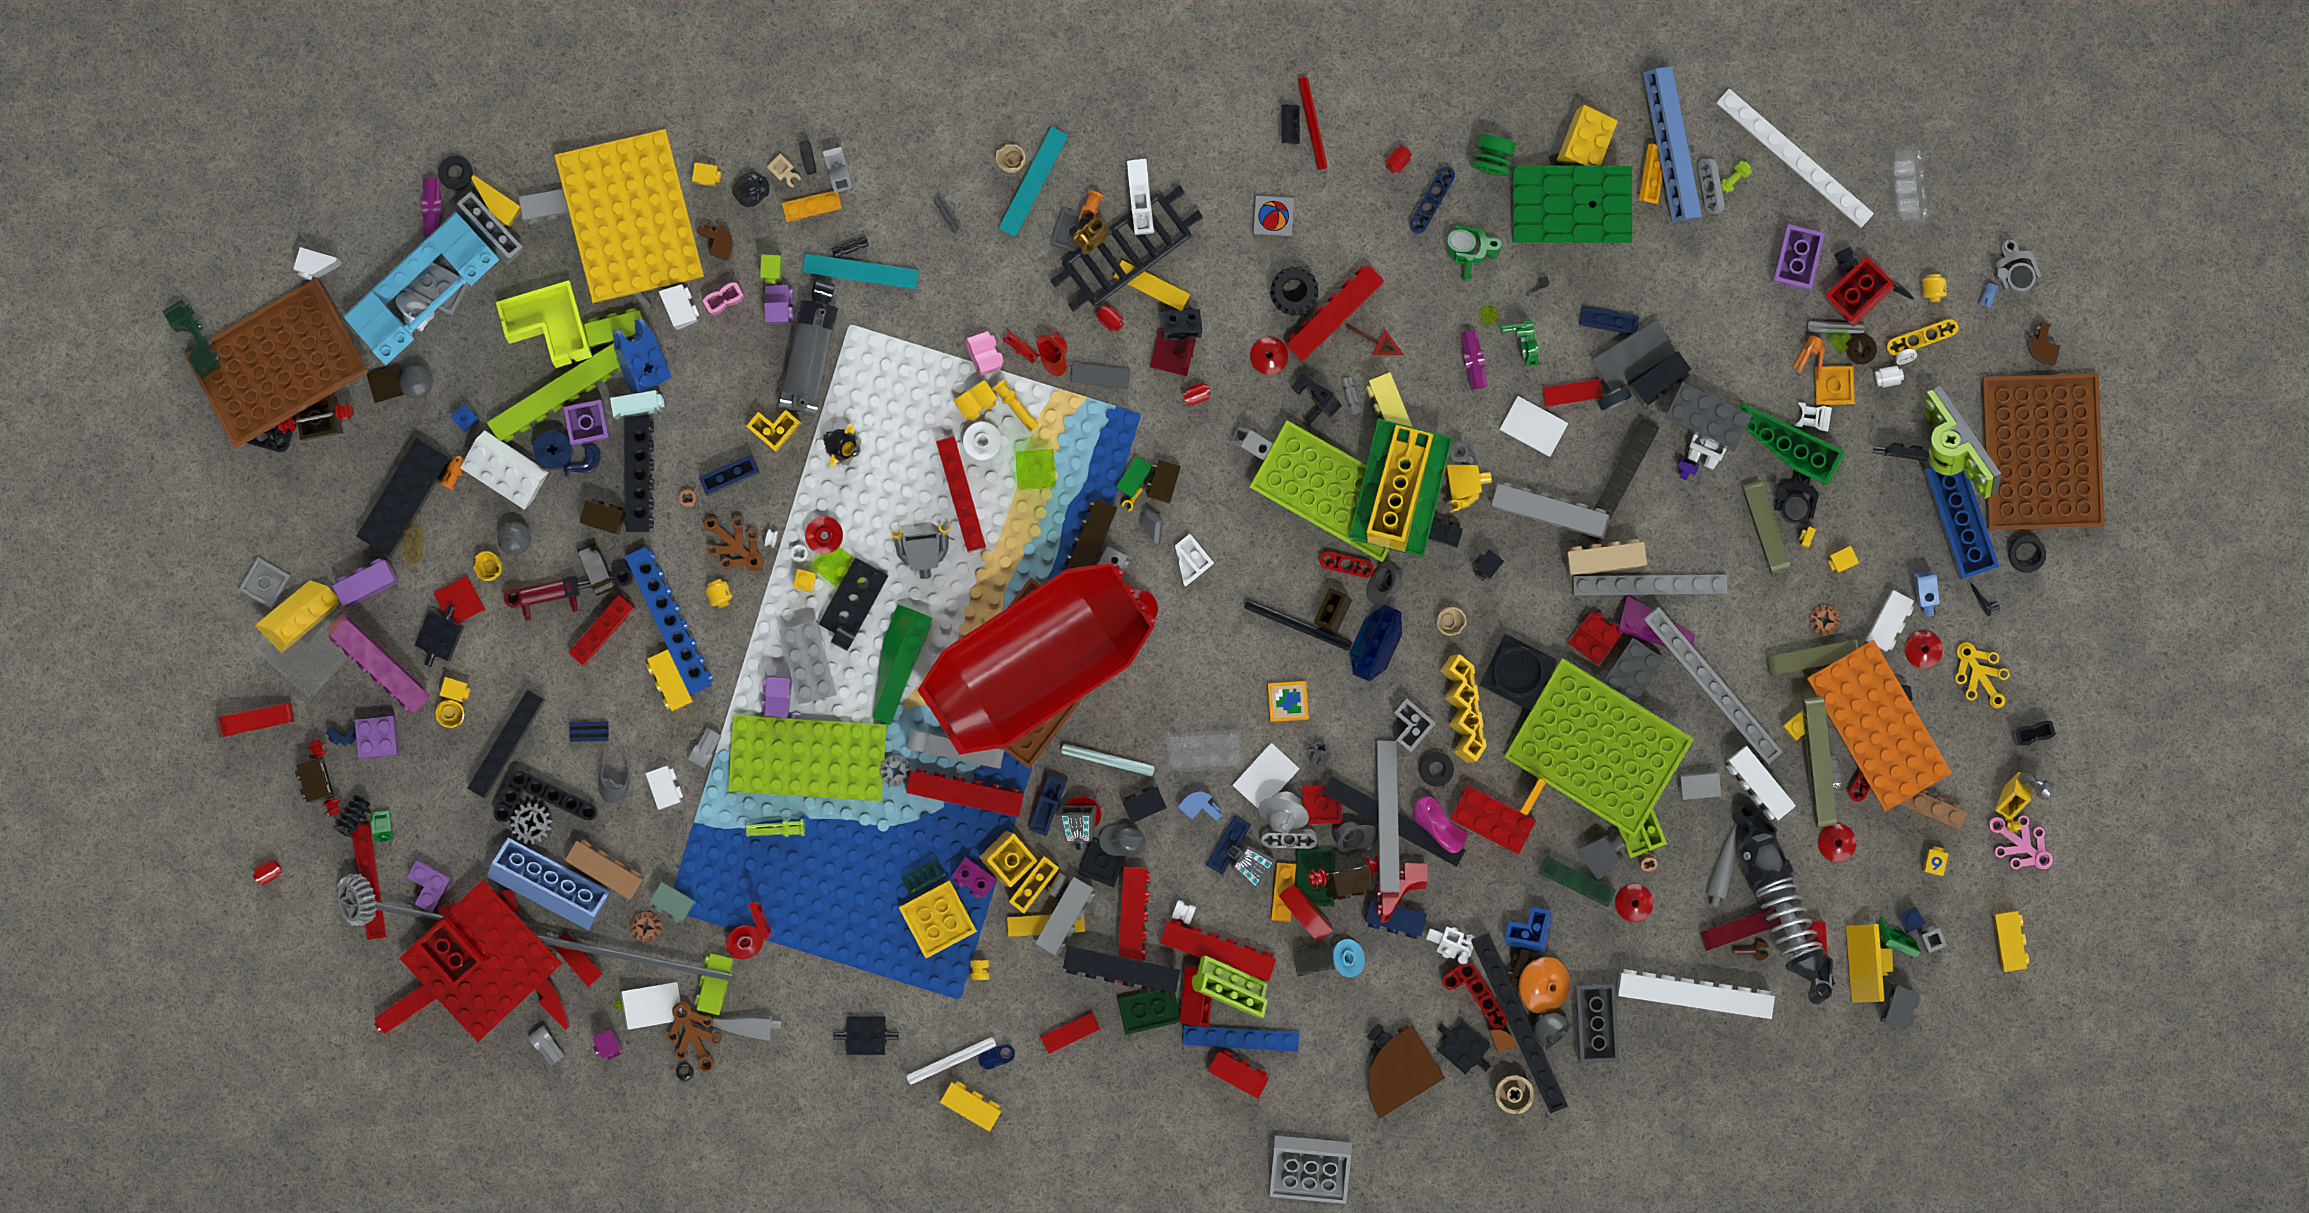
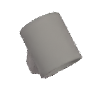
(703, 751)
(543, 1041)

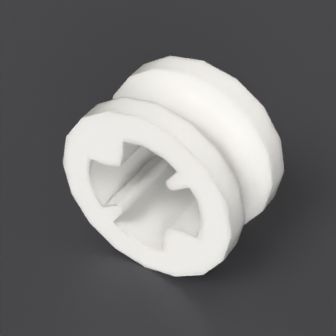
(771, 538)
(798, 559)

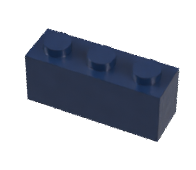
(729, 475)
(1401, 920)

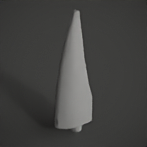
(1723, 871)
(749, 1026)

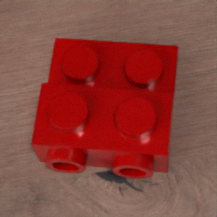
(1595, 637)

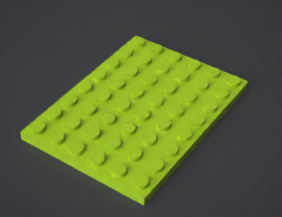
(1599, 747)

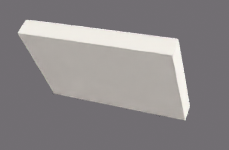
(1533, 426)
(1266, 775)
(650, 1005)

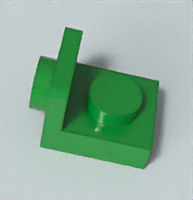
(382, 826)

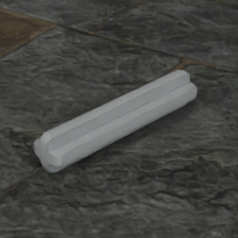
(1835, 327)

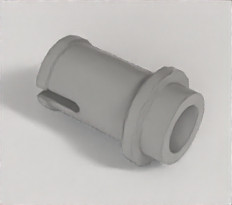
(1058, 884)

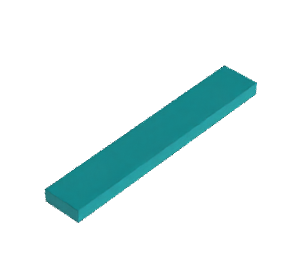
(1033, 182)
(860, 271)

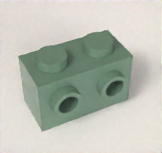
(672, 902)

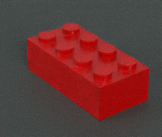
(1492, 820)

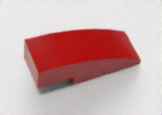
(1306, 912)
(579, 962)
(553, 1003)

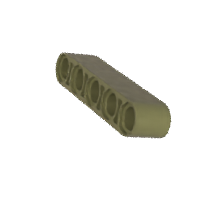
(1766, 527)
(1810, 657)

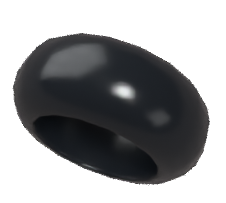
(691, 1072)

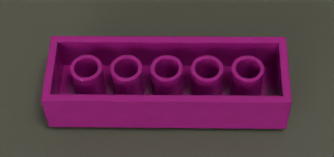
(381, 666)

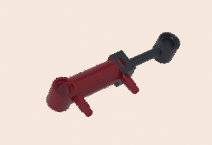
(557, 590)

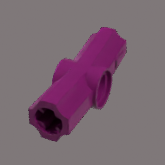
(431, 205)

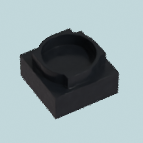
(1517, 672)

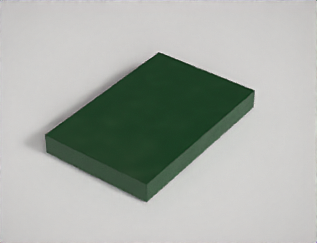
(1314, 859)
(1148, 1011)

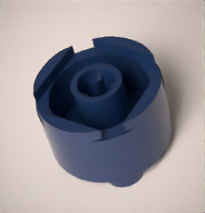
(545, 442)

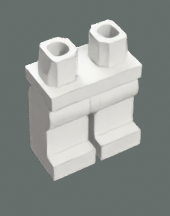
(1702, 446)

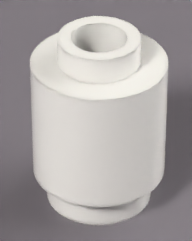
(1889, 376)

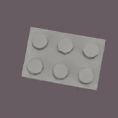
(432, 283)

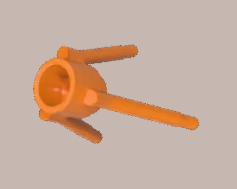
(1812, 347)

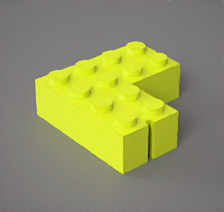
(551, 313)

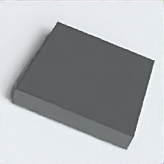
(1066, 228)

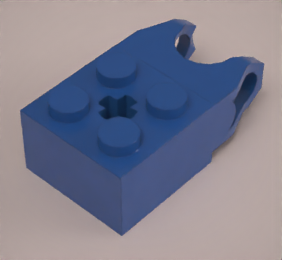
(640, 354)

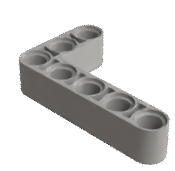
(943, 747)

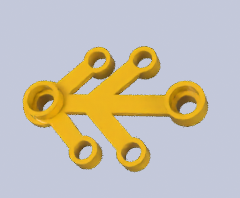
(1979, 672)

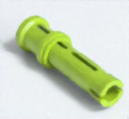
(785, 828)

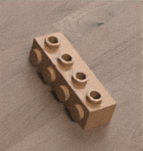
(1936, 809)
(604, 870)

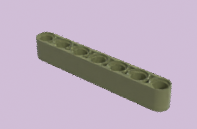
(1819, 762)

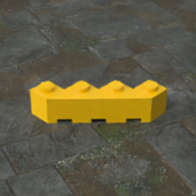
(1465, 698)

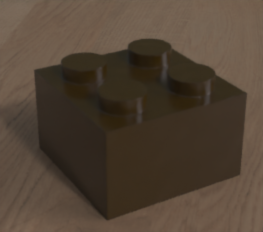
(602, 517)

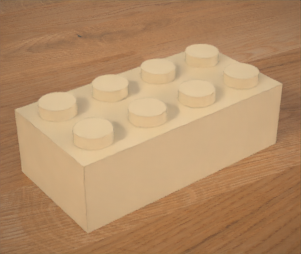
(1604, 559)

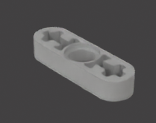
(1717, 191)
(1302, 844)

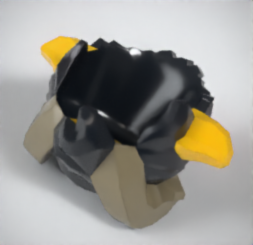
(842, 445)

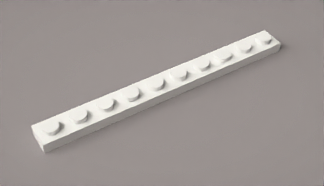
(1795, 158)

